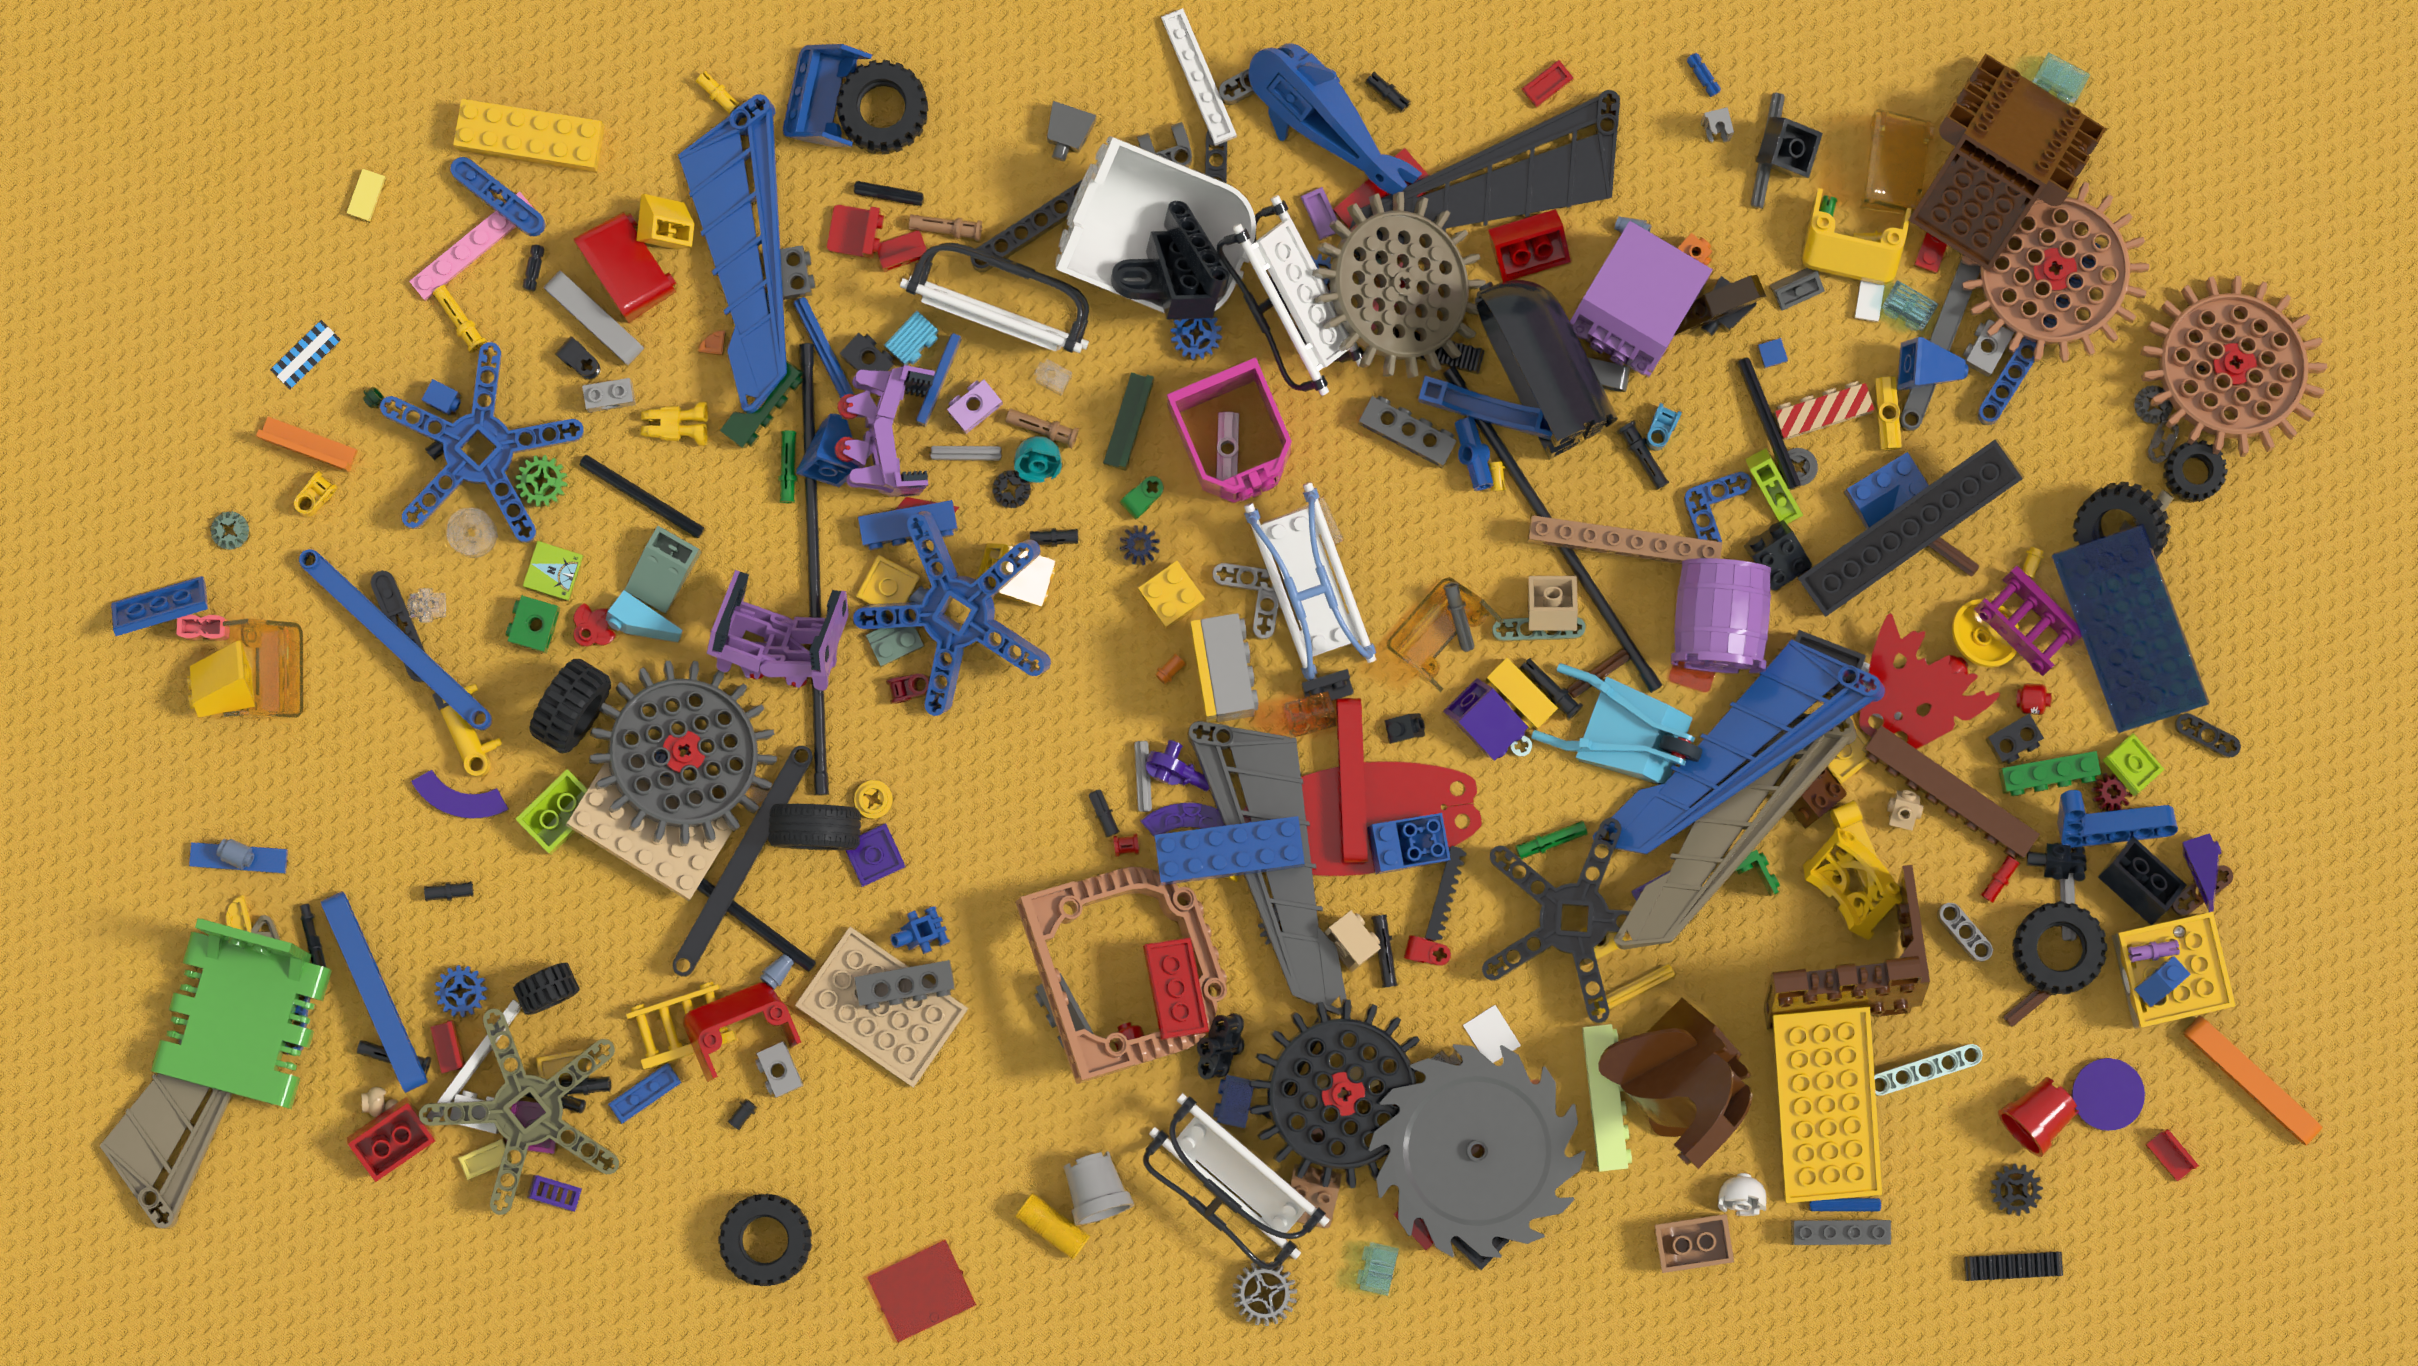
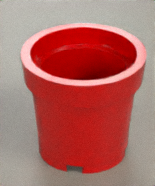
(2039, 1116)

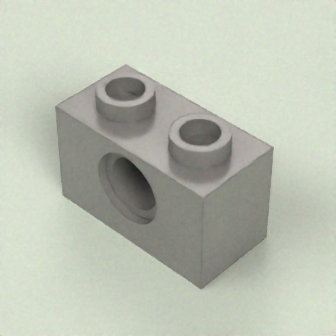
(1983, 361)
(609, 395)
(779, 1055)

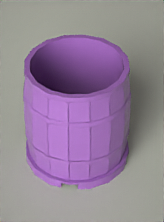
(1722, 615)

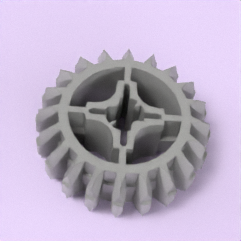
(1271, 1310)

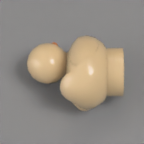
(374, 1101)

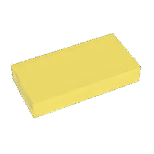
(366, 195)
(483, 1159)

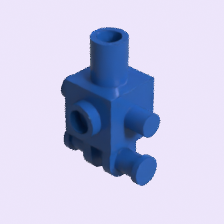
(921, 931)

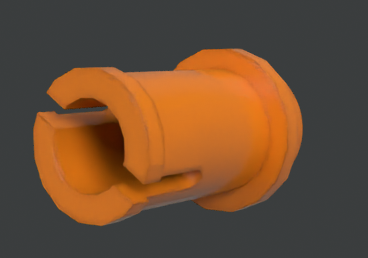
(1170, 669)

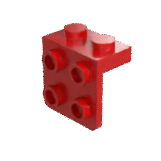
(855, 231)

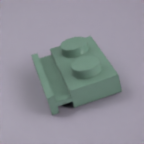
(894, 643)

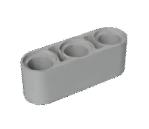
(1975, 938)

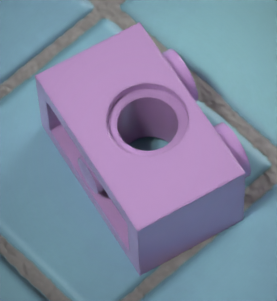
(970, 419)

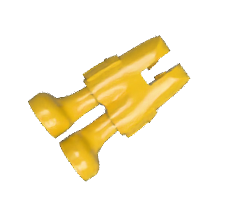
(670, 420)

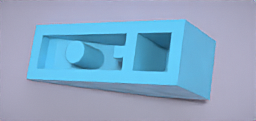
(638, 619)

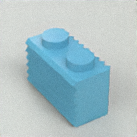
(911, 339)

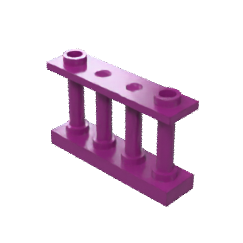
(2044, 606)

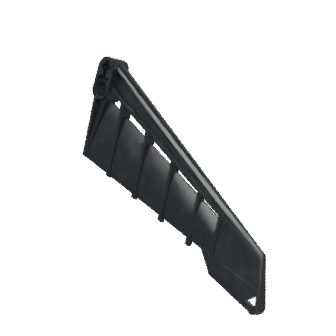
(1543, 182)

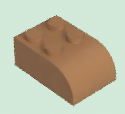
(1694, 1243)

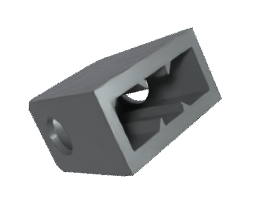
(1068, 129)

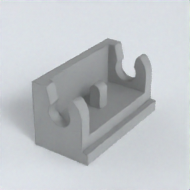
(1718, 122)

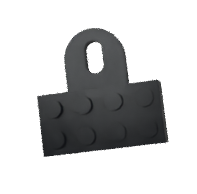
(1165, 278)

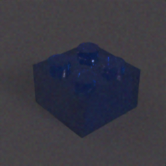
(1234, 1103)

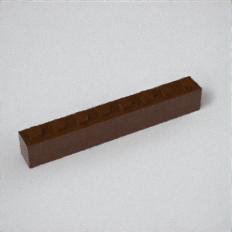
(1951, 792)

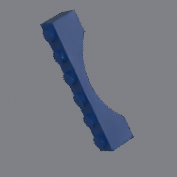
(1484, 408)

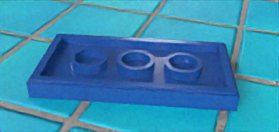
(159, 606)

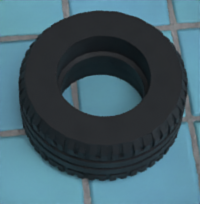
(814, 826)

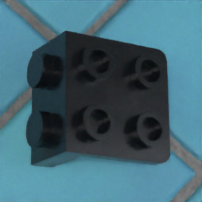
(1781, 552)

